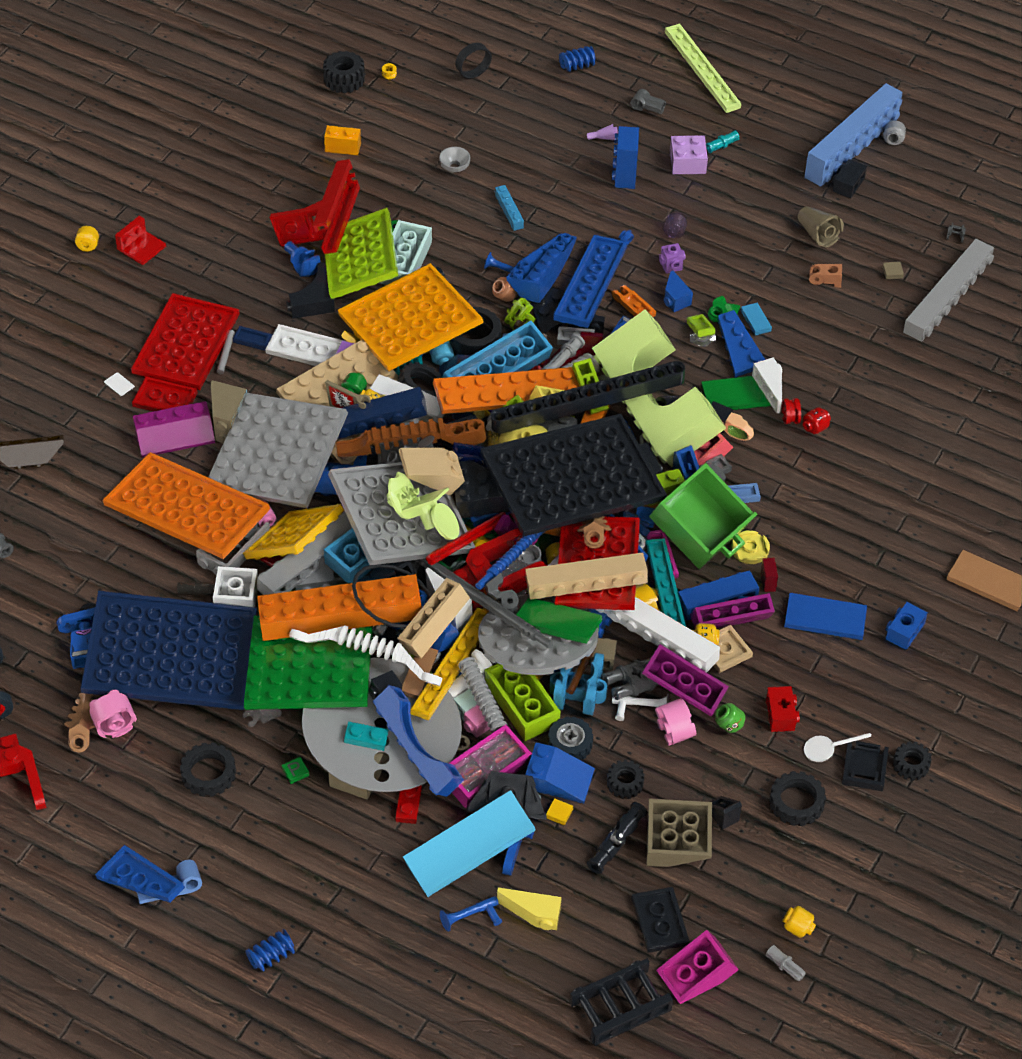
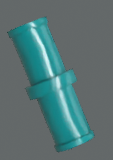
(722, 141)

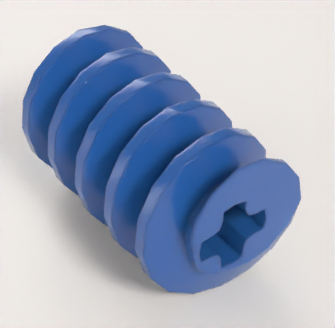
(577, 57)
(270, 950)

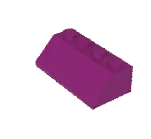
(174, 429)
(685, 680)

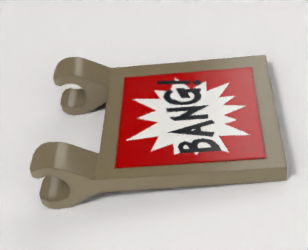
(341, 397)

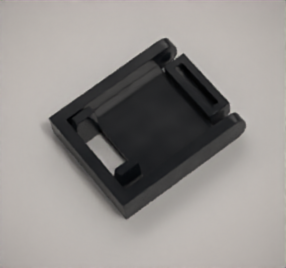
(865, 763)

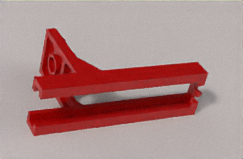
(330, 212)

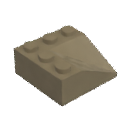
(678, 832)

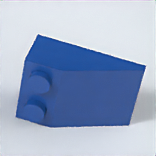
(559, 773)

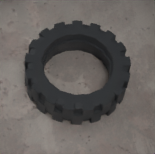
(419, 371)
(209, 751)
(803, 781)

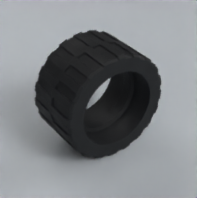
(490, 328)

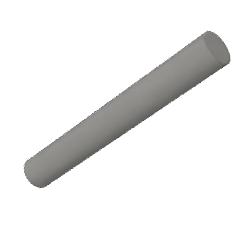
(225, 352)

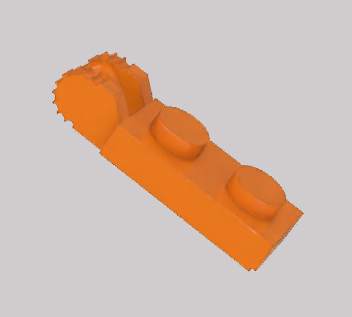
(632, 301)

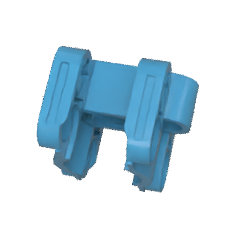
(586, 689)

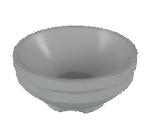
(454, 155)

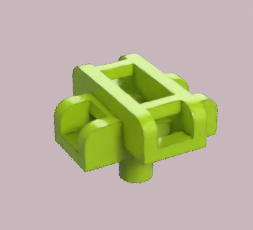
(523, 314)

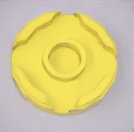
(754, 549)

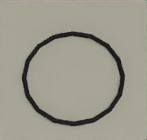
(369, 612)

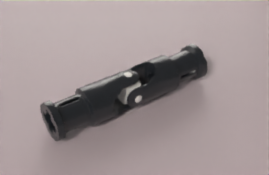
(617, 836)

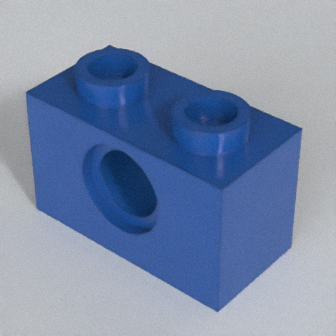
(906, 625)

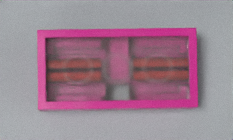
(498, 753)

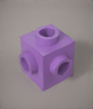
(672, 258)

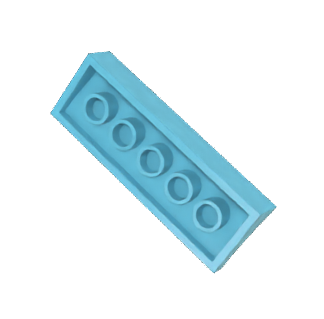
(469, 843)

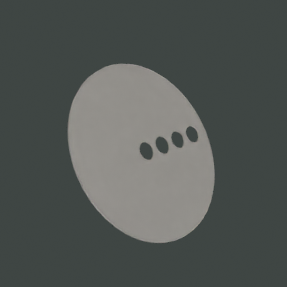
(355, 765)

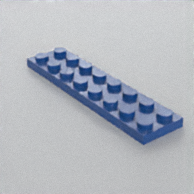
(590, 281)

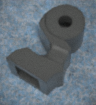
(507, 598)

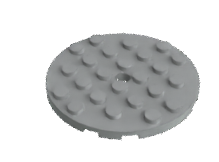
(529, 657)

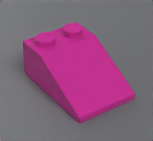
(697, 968)

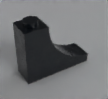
(312, 299)

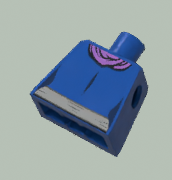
(79, 645)

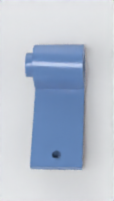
(187, 873)

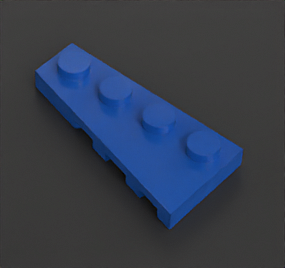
(739, 344)
(139, 875)

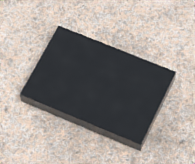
(660, 919)

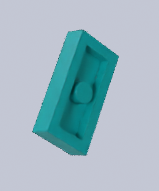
(366, 736)

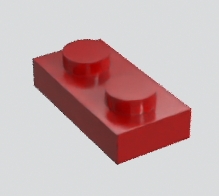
(408, 805)

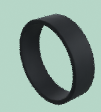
(481, 68)

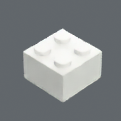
(236, 586)

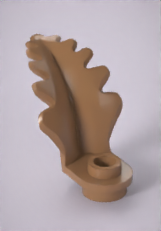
(594, 528)
(80, 723)

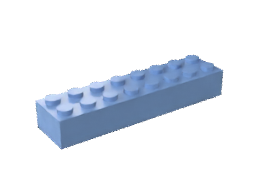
(853, 134)

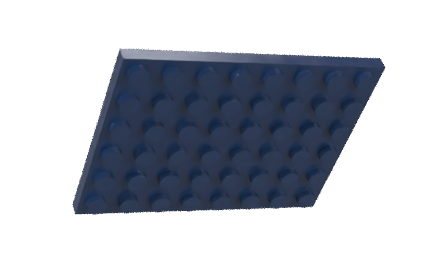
(169, 650)

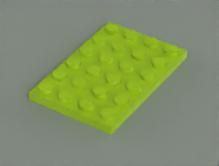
(363, 256)

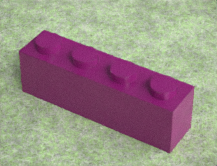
(734, 611)

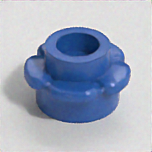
(626, 236)

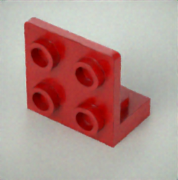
(137, 242)

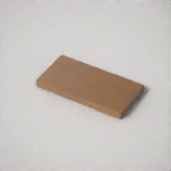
(987, 580)

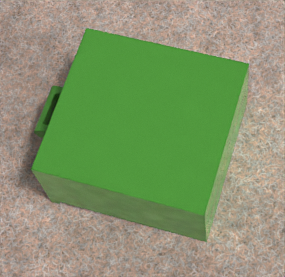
(703, 517)

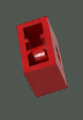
(781, 709)

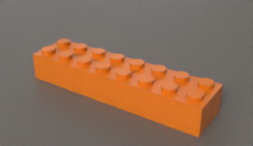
(335, 606)

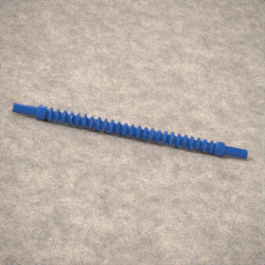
(507, 559)

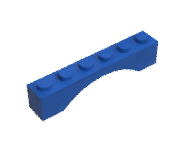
(395, 709)

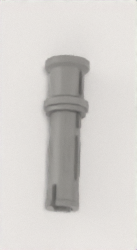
(567, 351)

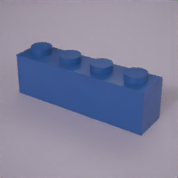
(722, 590)

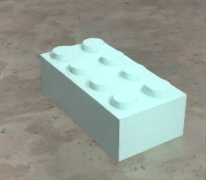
(411, 247)

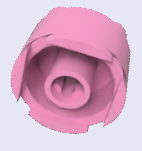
(112, 714)
(676, 721)

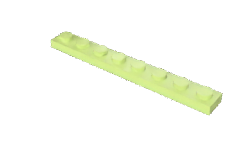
(703, 68)

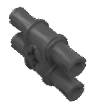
(632, 679)

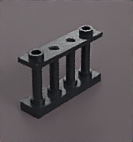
(621, 1021)

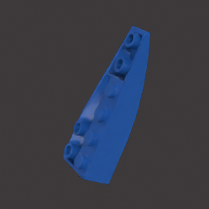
(540, 269)

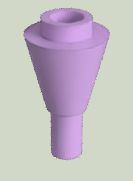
(606, 133)

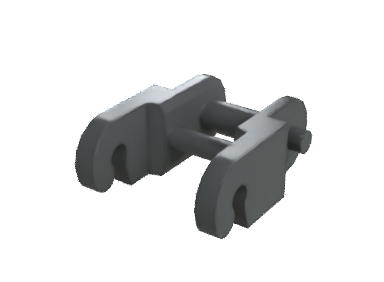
(950, 231)

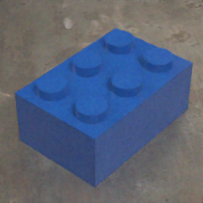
(627, 155)

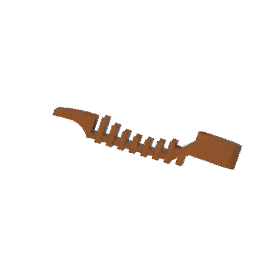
(464, 432)

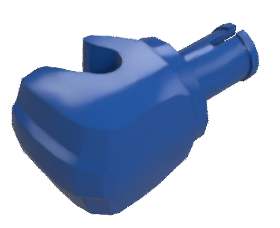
(302, 259)

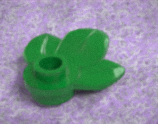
(719, 307)

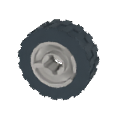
(573, 728)

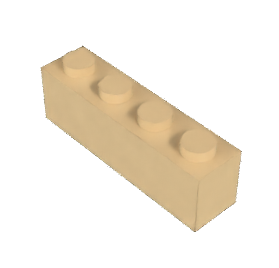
(433, 618)

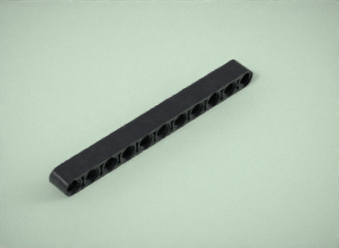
(587, 397)

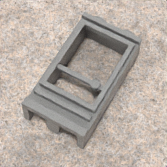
(205, 559)

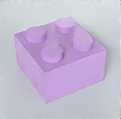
(688, 154)

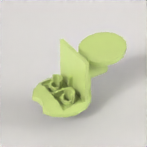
(407, 505)

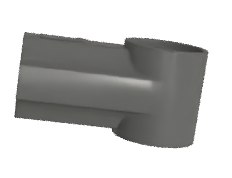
(643, 100)

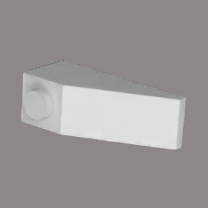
(769, 379)

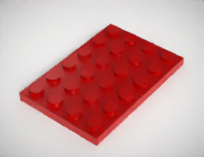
(185, 341)
(619, 541)

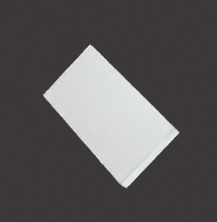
(302, 345)

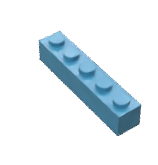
(509, 207)

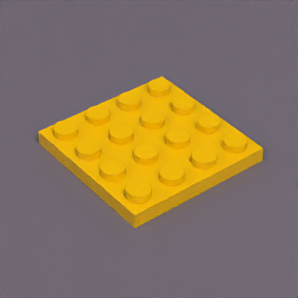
(293, 532)

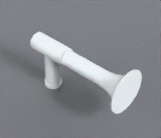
(630, 700)

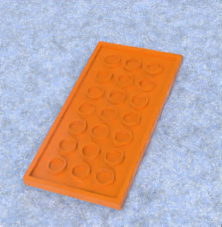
(186, 505)

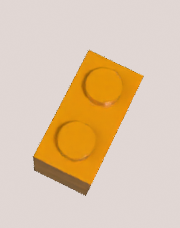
(342, 140)

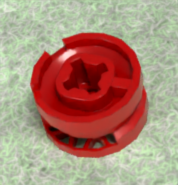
(791, 411)

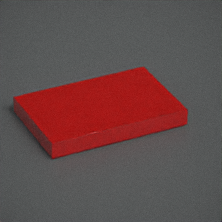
(162, 395)

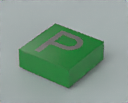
(295, 770)

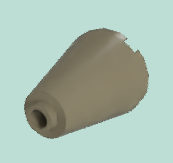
(821, 225)

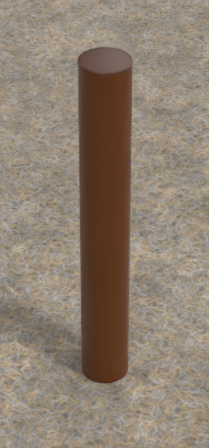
(578, 674)

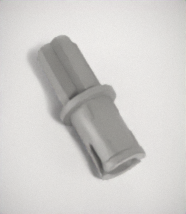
(785, 963)

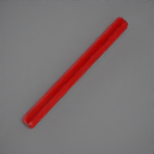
(463, 540)

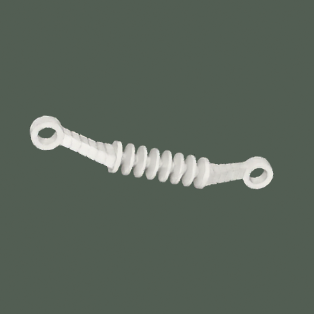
(341, 634)

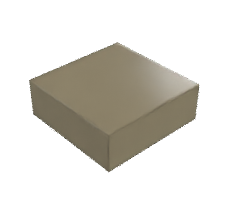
(893, 270)

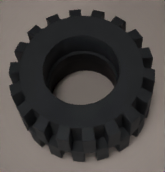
(344, 71)

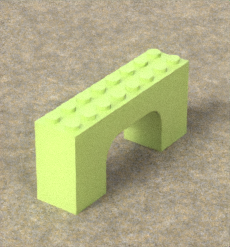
(670, 427)

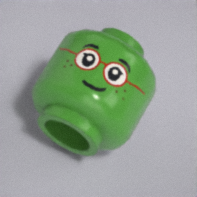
(730, 717)

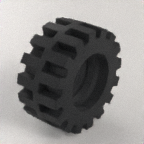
(909, 770)
(625, 789)

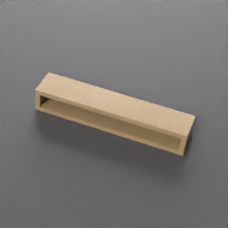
(586, 576)

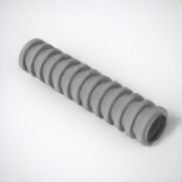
(482, 694)

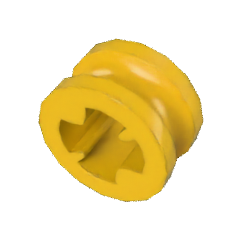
(389, 71)

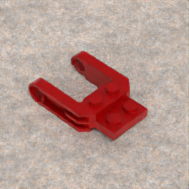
(480, 557)
(18, 758)

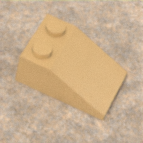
(432, 467)

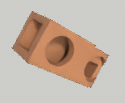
(826, 274)

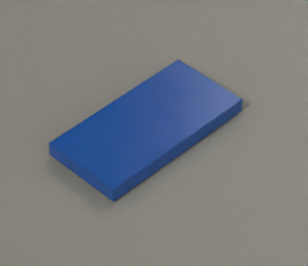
(825, 616)

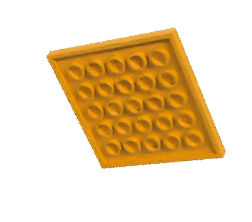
(410, 316)

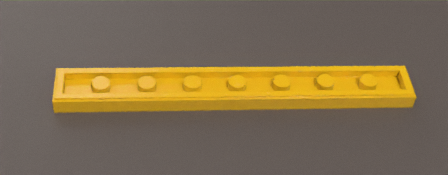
(448, 668)

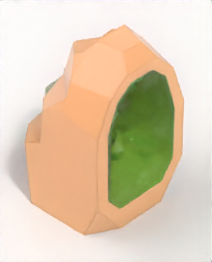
(738, 427)

